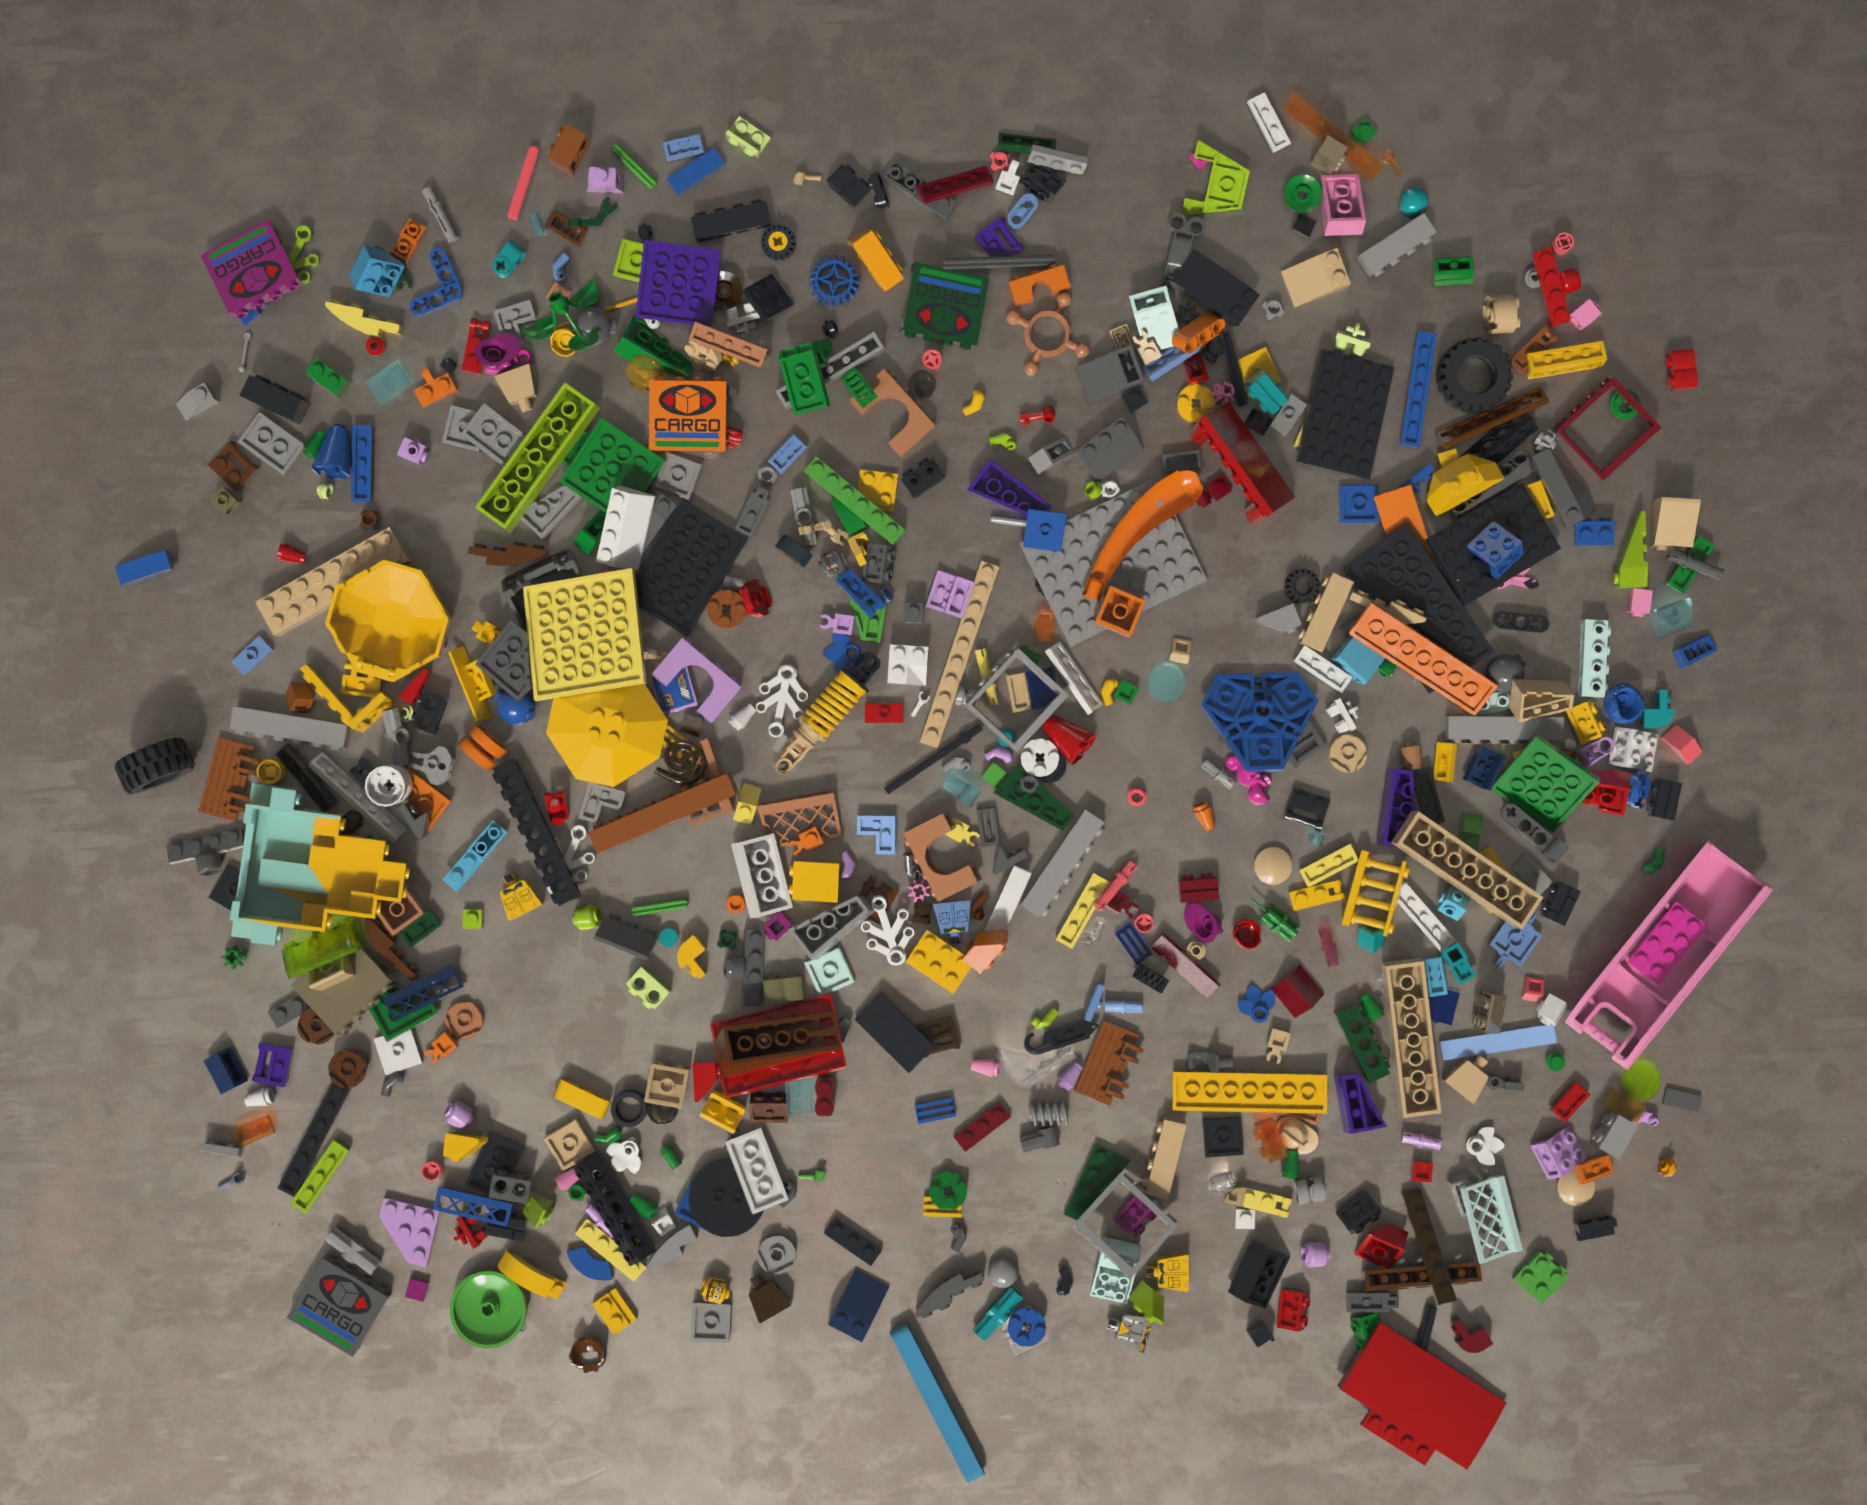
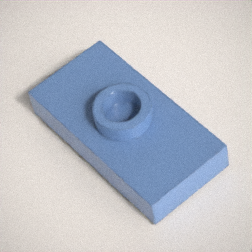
(683, 147)
(787, 454)
(252, 655)
(1095, 1002)

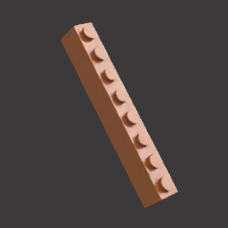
(664, 812)

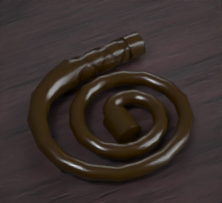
(679, 780)

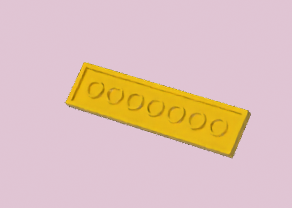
(1249, 1092)

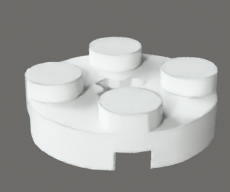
(1038, 768)

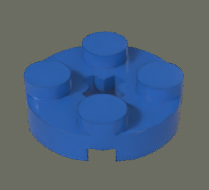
(1639, 789)
(1036, 1332)

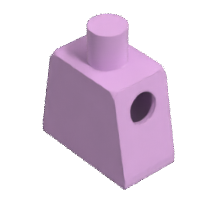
(605, 180)

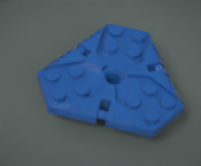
(1260, 740)

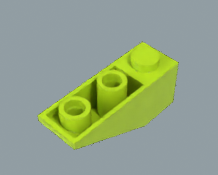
(538, 1209)

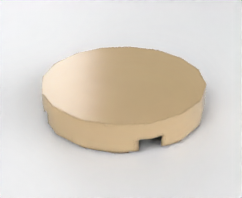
(1348, 753)

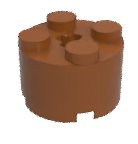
(715, 609)

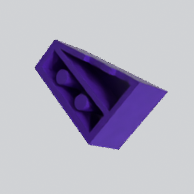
(1356, 1105)

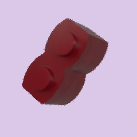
(825, 1101)

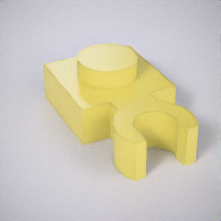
(961, 832)

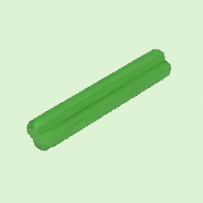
(634, 166)
(659, 907)

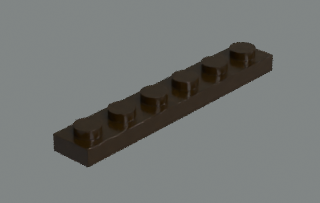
(1428, 1247)

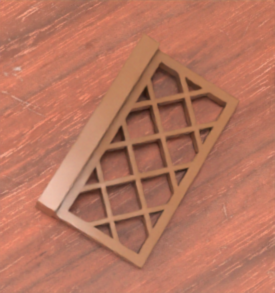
(729, 344)
(712, 769)
(800, 802)

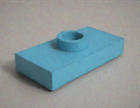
(1435, 977)

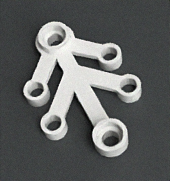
(782, 697)
(569, 855)
(888, 933)

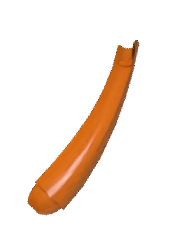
(1179, 493)

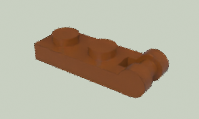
(1535, 344)

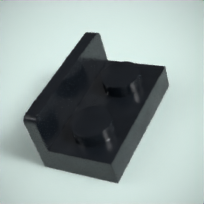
(1042, 182)
(1359, 1213)
(1595, 1227)

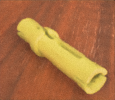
(985, 671)

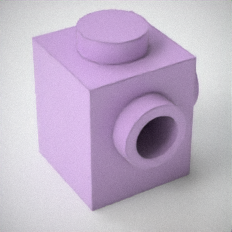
(413, 450)

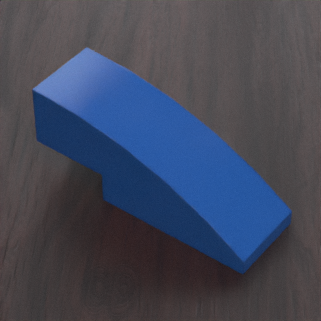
(145, 567)

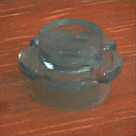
(1316, 839)

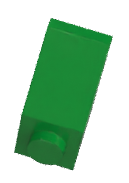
(591, 533)

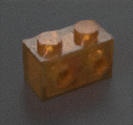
(1270, 1139)

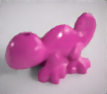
(1254, 780)

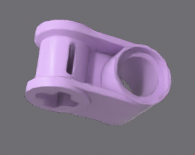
(1593, 751)

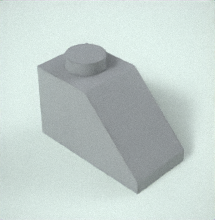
(197, 401)
(1051, 455)
(1282, 619)

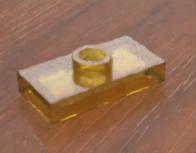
(1624, 1105)

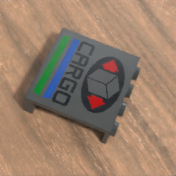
(339, 1304)

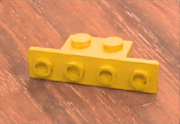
(474, 682)

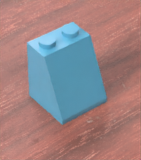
(1357, 659)

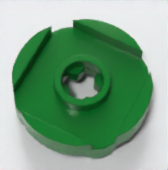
(958, 1186)

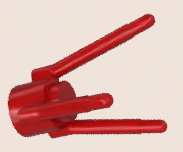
(733, 436)

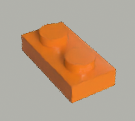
(1594, 1169)

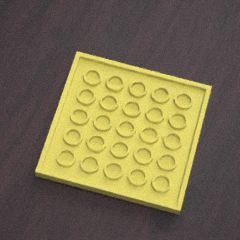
(584, 634)

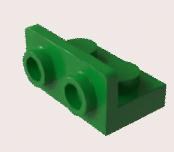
(1363, 1327)

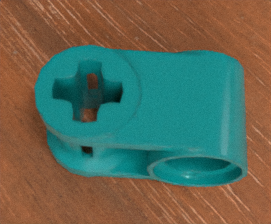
(509, 257)

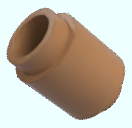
(1411, 756)

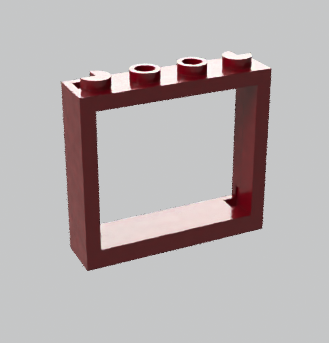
(1653, 427)

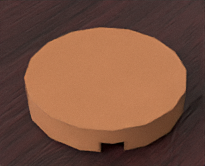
(464, 1020)

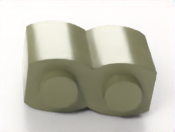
(783, 989)

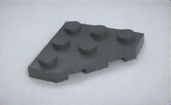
(509, 661)

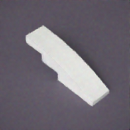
(1008, 899)

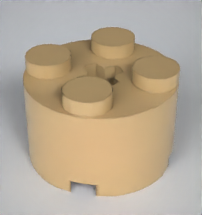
(1501, 314)

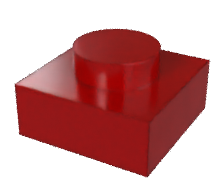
(1422, 1171)

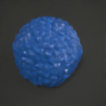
(1624, 703)

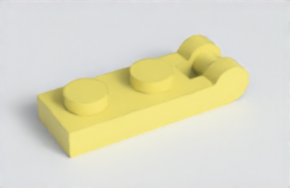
(1266, 1202)

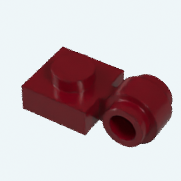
(1216, 489)

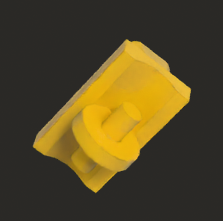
(486, 631)

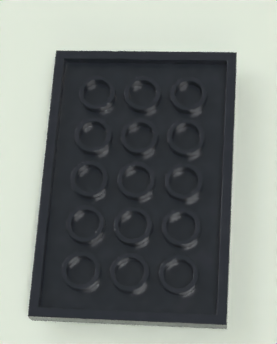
(1345, 414)
(1512, 511)
(686, 567)

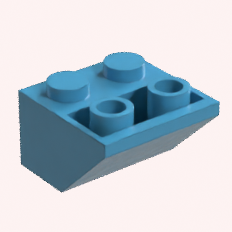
(375, 271)

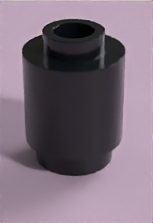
(353, 821)

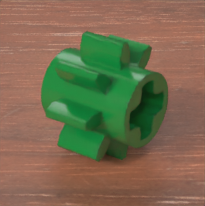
(237, 952)

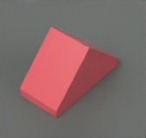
(1682, 744)

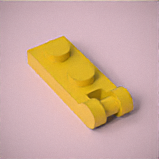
(1316, 895)

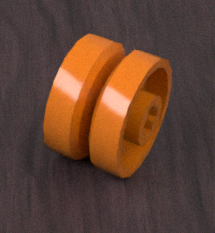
(482, 746)

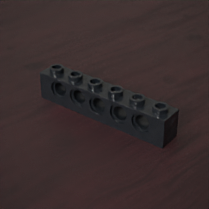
(622, 1212)

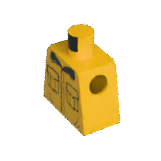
(518, 897)
(1171, 1271)

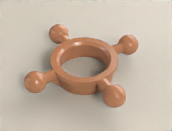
(1081, 349)

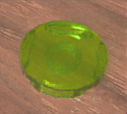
(1641, 1081)

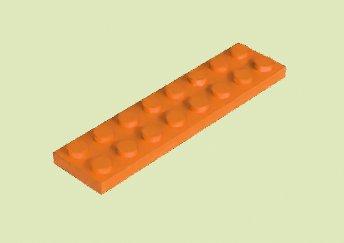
(1423, 658)

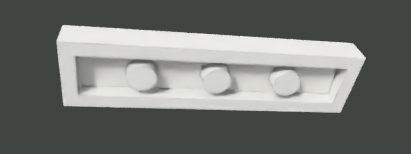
(1073, 678)
(1424, 918)

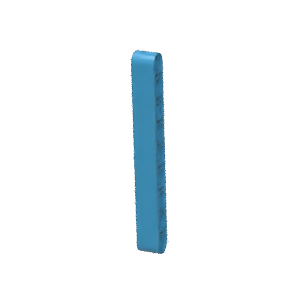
(937, 1403)

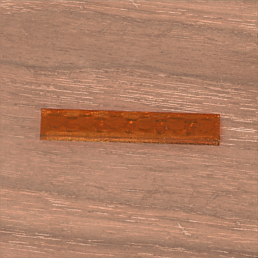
(1323, 127)

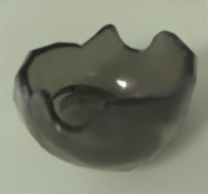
(921, 384)
(661, 1114)

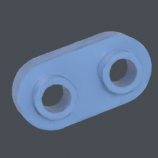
(1022, 211)

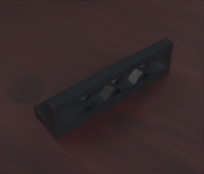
(1504, 443)

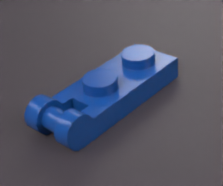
(859, 592)

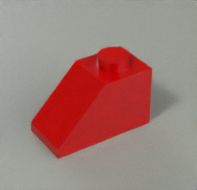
(704, 1077)

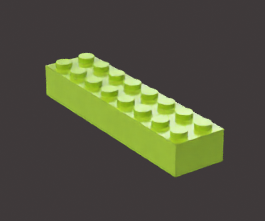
(537, 457)

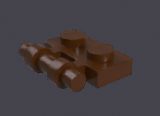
(884, 890)

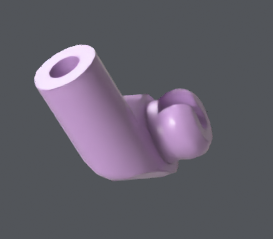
(999, 752)
(849, 867)

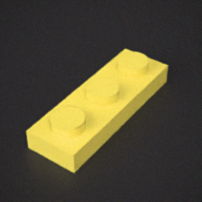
(1328, 865)

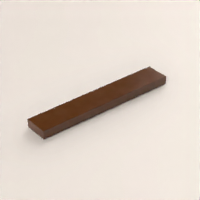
(1492, 418)

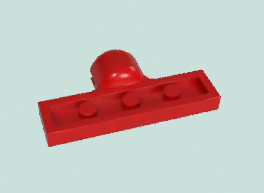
(1555, 285)

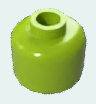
(587, 917)

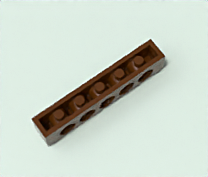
(1417, 1277)

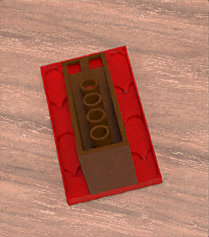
(778, 1046)

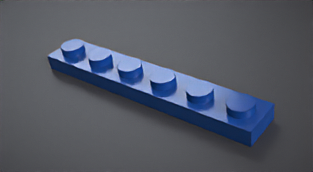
(1418, 389)

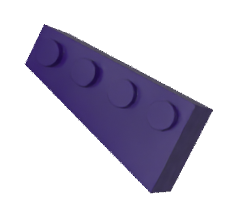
(1004, 488)
(1396, 804)

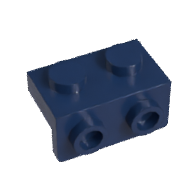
(1484, 768)

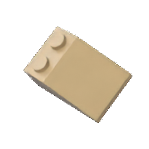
(1316, 278)

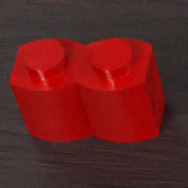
(1681, 370)

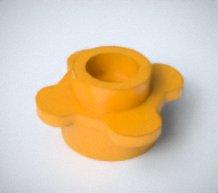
(1667, 1167)

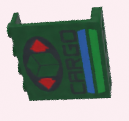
(945, 306)

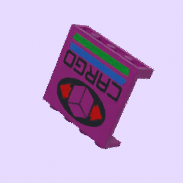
(251, 270)

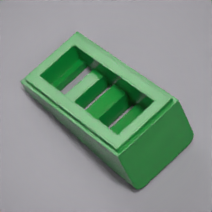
(850, 380)

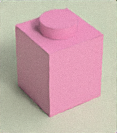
(1585, 314)
(1639, 602)

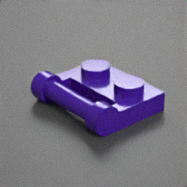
(993, 244)
(278, 1065)

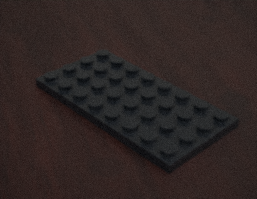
(1404, 571)

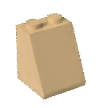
(1674, 523)

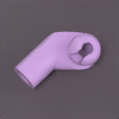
(1648, 1117)

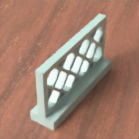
(1503, 1215)

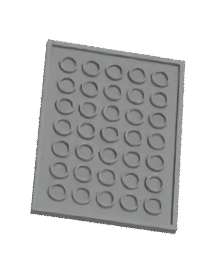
(1152, 570)

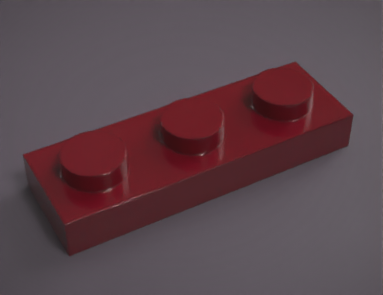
(982, 1126)

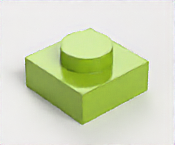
(472, 918)

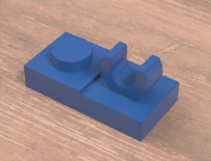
(1423, 475)

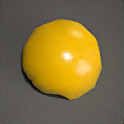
(560, 341)

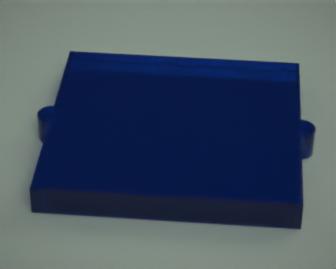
(1443, 1007)

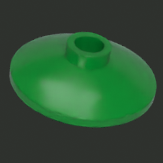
(1309, 187)

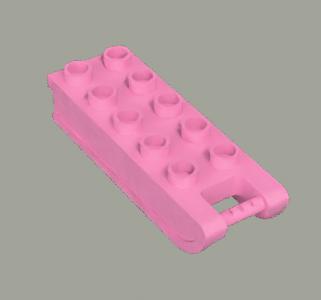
(1716, 893)

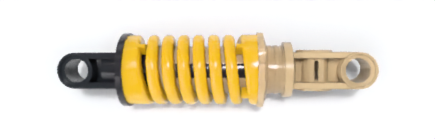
(827, 712)

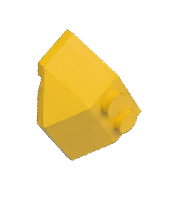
(1461, 482)

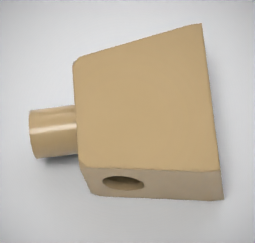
(518, 386)
(1468, 1078)

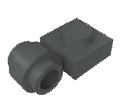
(1511, 1083)

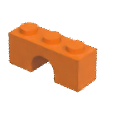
(1054, 278)

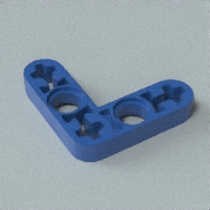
(446, 285)

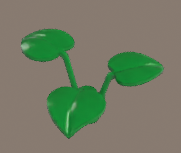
(544, 328)

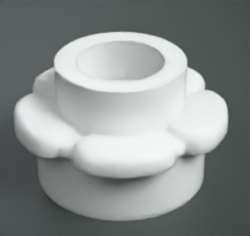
(1115, 489)

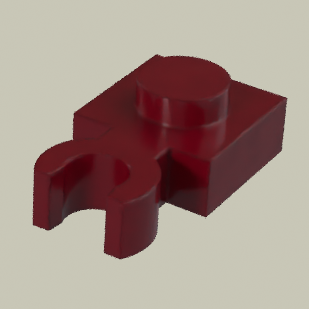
(1120, 903)

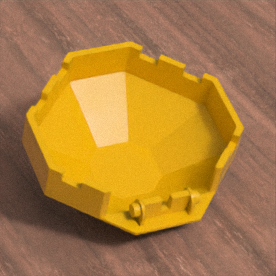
(388, 620)
(608, 732)

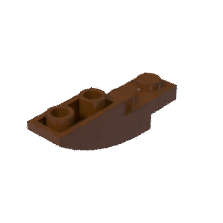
(515, 555)
(383, 944)

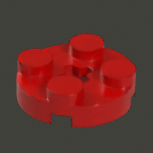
(755, 598)

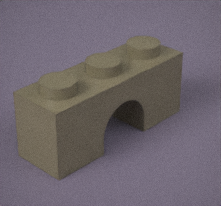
(1330, 156)

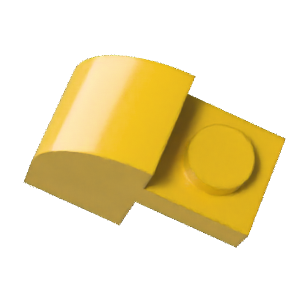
(687, 955)

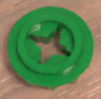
(1623, 414)

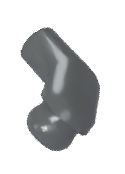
(910, 867)
(390, 1081)
(790, 1189)
(960, 1236)

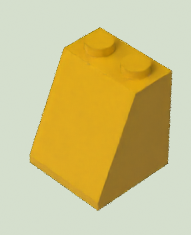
(815, 881)

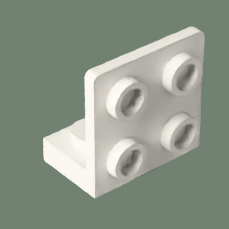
(1633, 749)

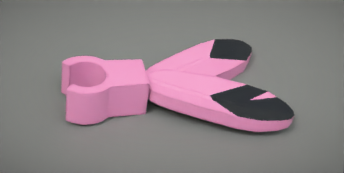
(1521, 581)

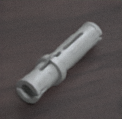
(436, 207)

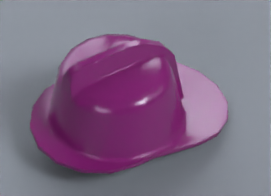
(497, 350)
(1202, 922)

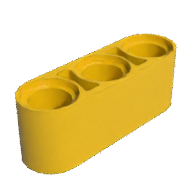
(582, 1098)

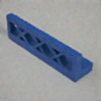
(473, 1198)

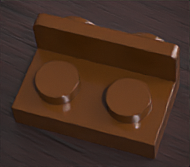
(768, 1108)

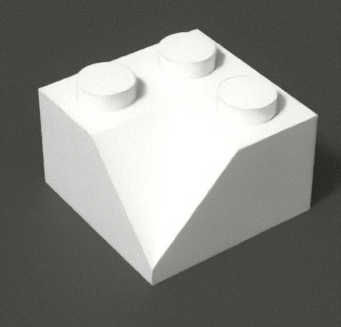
(907, 665)

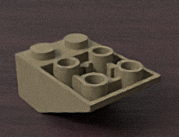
(1489, 1012)

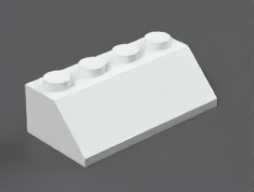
(625, 528)
(762, 876)

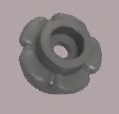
(1030, 788)

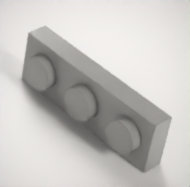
(1057, 159)

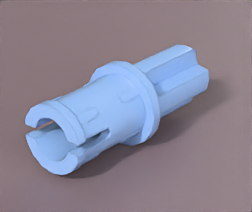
(1123, 1006)

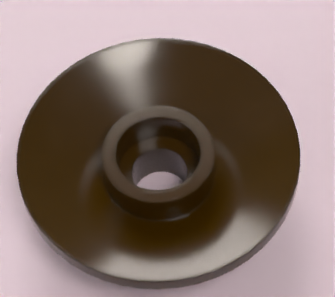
(734, 286)

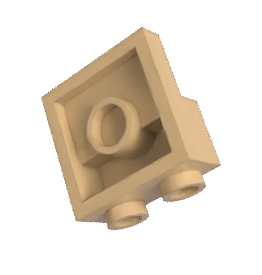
(667, 1085)

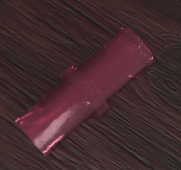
(1328, 947)

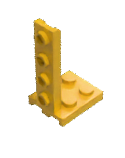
(364, 716)

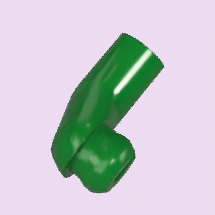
(609, 1138)

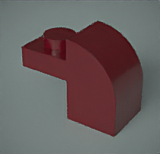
(1471, 1341)

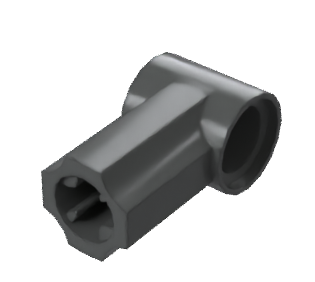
(1044, 1138)

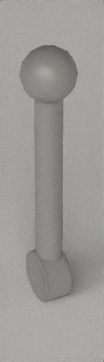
(247, 336)

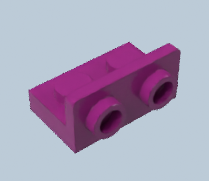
(1134, 1217)

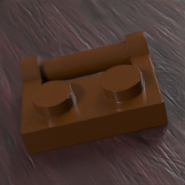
(229, 471)

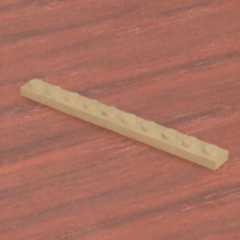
(959, 655)

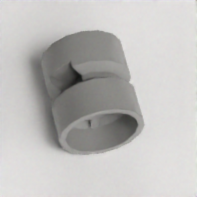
(1309, 1190)

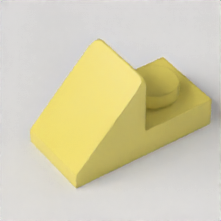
(747, 803)

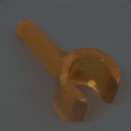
(1391, 162)

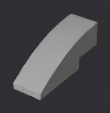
(673, 1246)

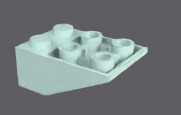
(1156, 315)
(1108, 1279)

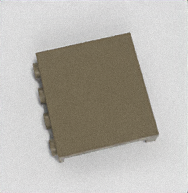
(350, 999)

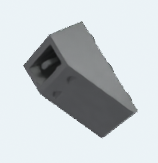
(1110, 374)

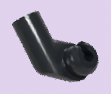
(1066, 1283)

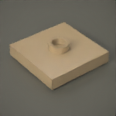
(569, 1144)

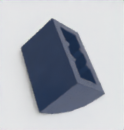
(225, 1070)

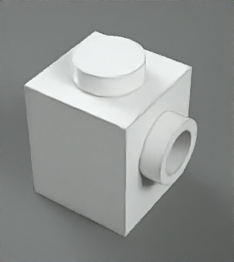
(1551, 1010)

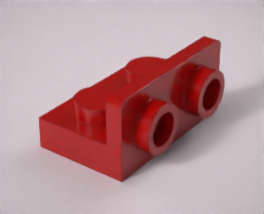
(1293, 1310)

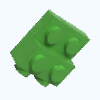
(1541, 1276)

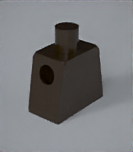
(767, 1298)

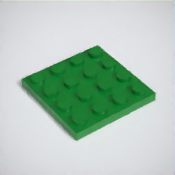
(608, 461)
(1545, 783)

